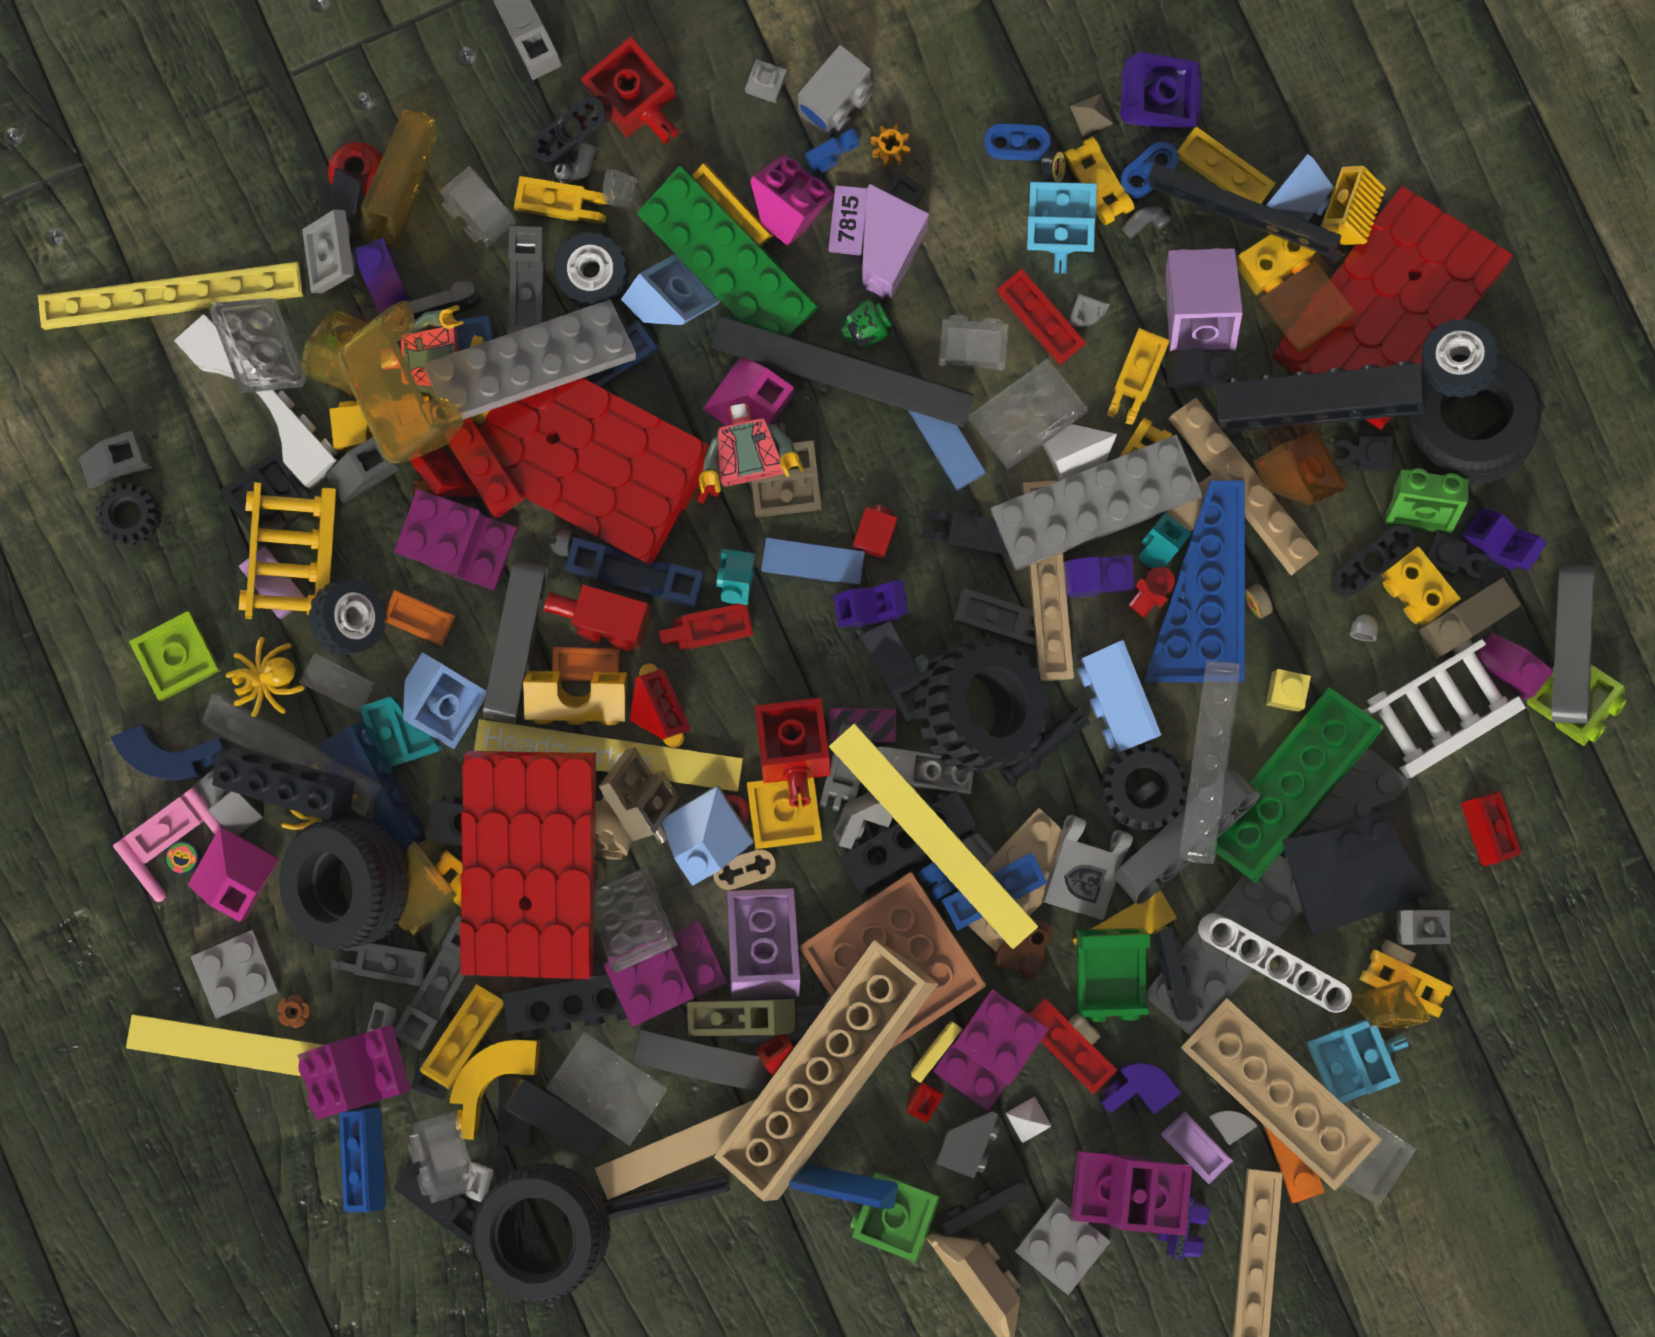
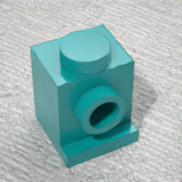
(1163, 542)
(736, 576)

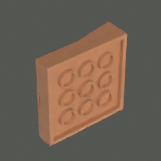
(910, 925)

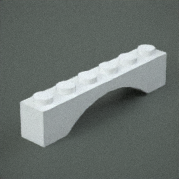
(300, 447)

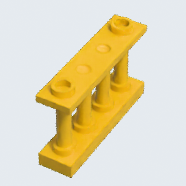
(318, 539)

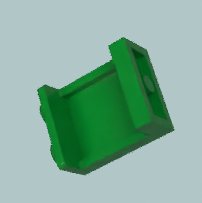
(1111, 973)

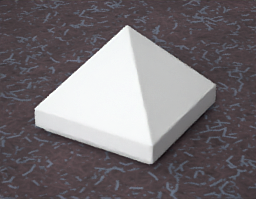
(1028, 1119)
(483, 1181)

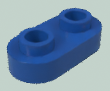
(1016, 141)
(1142, 166)

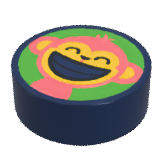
(182, 857)

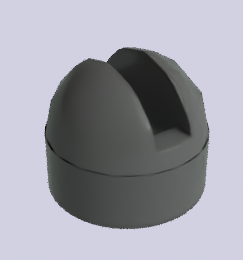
(563, 542)

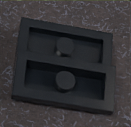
(275, 480)

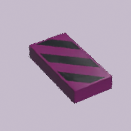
(879, 719)

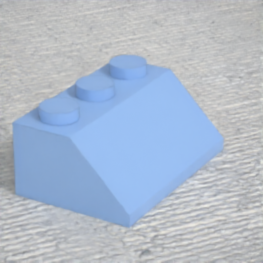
(1118, 698)

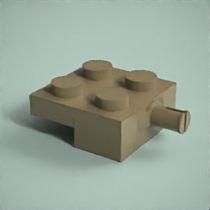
(790, 494)
(639, 796)

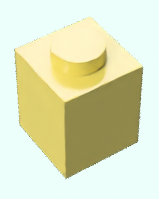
(1287, 690)

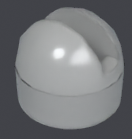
(1364, 628)

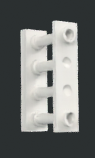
(1472, 724)

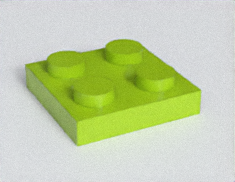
(174, 656)

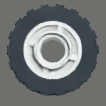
(585, 250)
(1455, 339)
(330, 621)

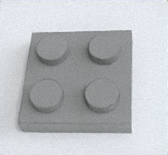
(328, 251)
(235, 974)
(1062, 1247)

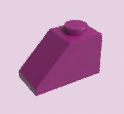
(1513, 666)

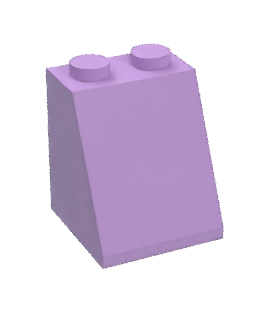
(890, 241)
(1203, 300)

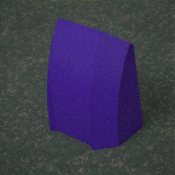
(1161, 91)

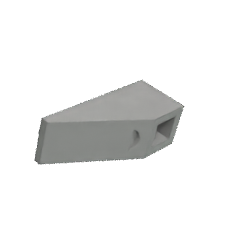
(529, 36)

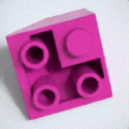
(788, 198)
(753, 386)
(232, 874)

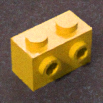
(1271, 261)
(1419, 587)

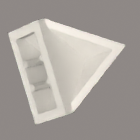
(1078, 449)

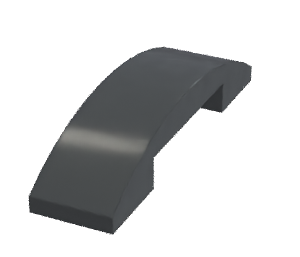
(526, 277)
(434, 995)
(700, 1061)

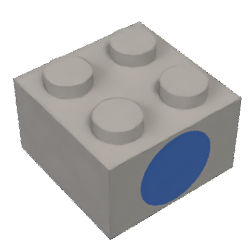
(835, 92)

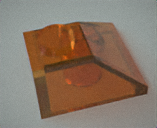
(1301, 470)

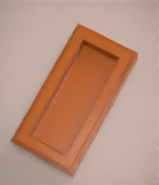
(419, 618)
(580, 663)

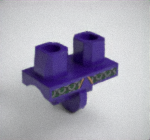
(1188, 1245)

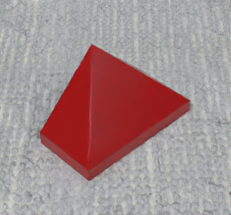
(657, 706)

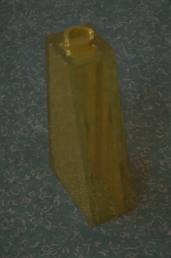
(398, 178)

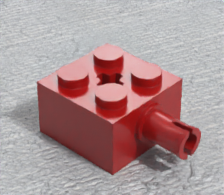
(644, 103)
(604, 616)
(793, 745)

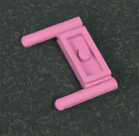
(160, 833)

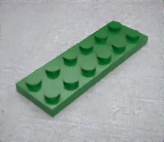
(725, 255)
(1297, 781)

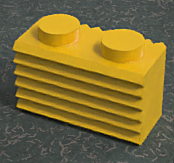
(1353, 205)

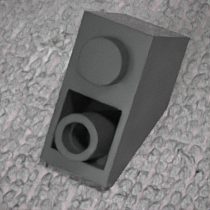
(115, 459)
(360, 470)
(966, 1142)

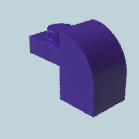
(1502, 541)
(1098, 575)
(871, 605)
(1147, 1081)

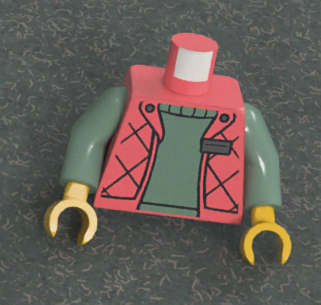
(432, 338)
(747, 452)

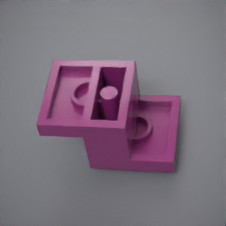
(456, 540)
(668, 977)
(990, 1049)
(353, 1072)
(1131, 1193)

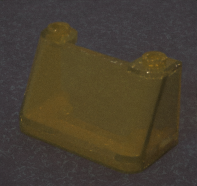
(388, 393)

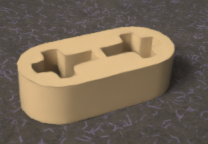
(748, 877)

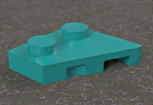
(397, 738)

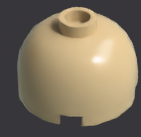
(610, 837)

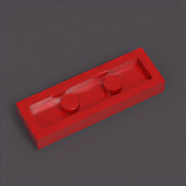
(1040, 317)
(485, 469)
(1072, 1048)

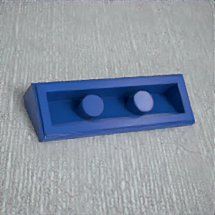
(362, 1160)
(846, 1186)

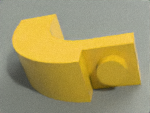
(502, 1058)

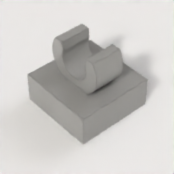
(765, 81)

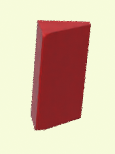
(1491, 828)

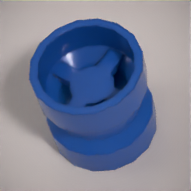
(936, 881)

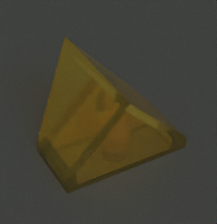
(1391, 1006)

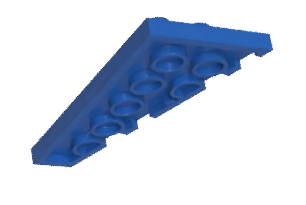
(1209, 595)

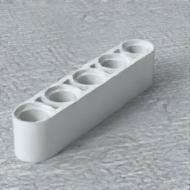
(1288, 969)

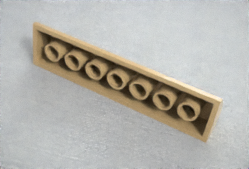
(825, 1071)

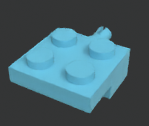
(1062, 219)
(1355, 1060)

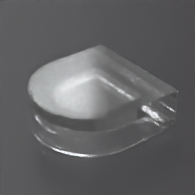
(618, 188)

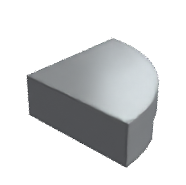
(1087, 311)
(1232, 1125)

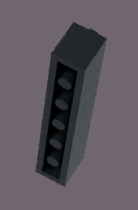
(1321, 397)

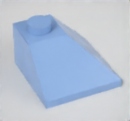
(1303, 192)
(669, 294)
(440, 700)
(705, 835)

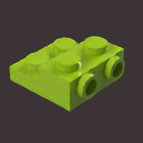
(1605, 699)

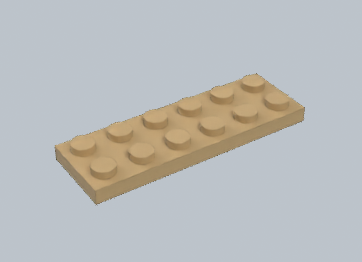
(1281, 1094)

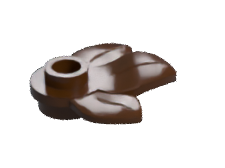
(1028, 955)

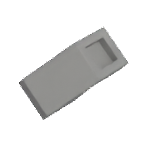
(851, 823)

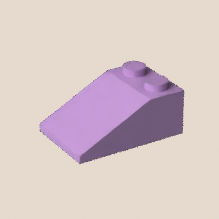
(763, 944)

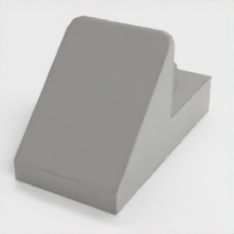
(231, 809)
(1423, 927)

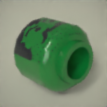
(866, 323)

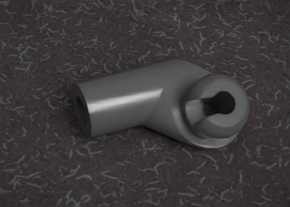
(577, 169)
(1145, 216)

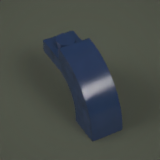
(149, 757)

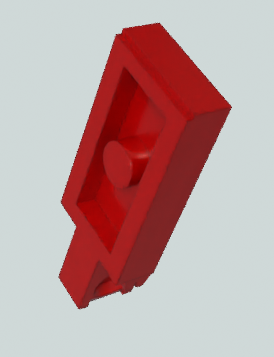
(709, 627)

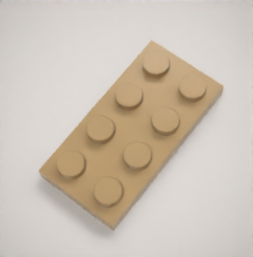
(1035, 836)

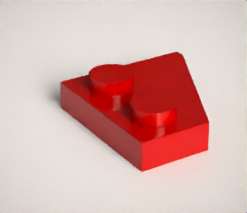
(444, 474)

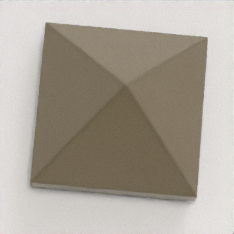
(1091, 115)

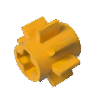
(883, 141)

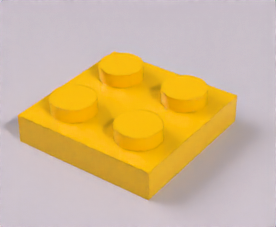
(776, 821)

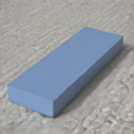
(950, 450)
(812, 561)

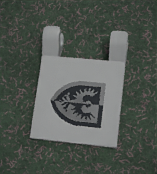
(1083, 873)

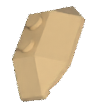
(981, 1279)

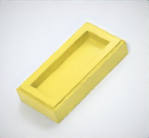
(935, 1051)

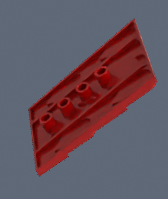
(1402, 285)
(598, 463)
(528, 864)

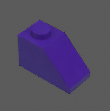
(381, 274)

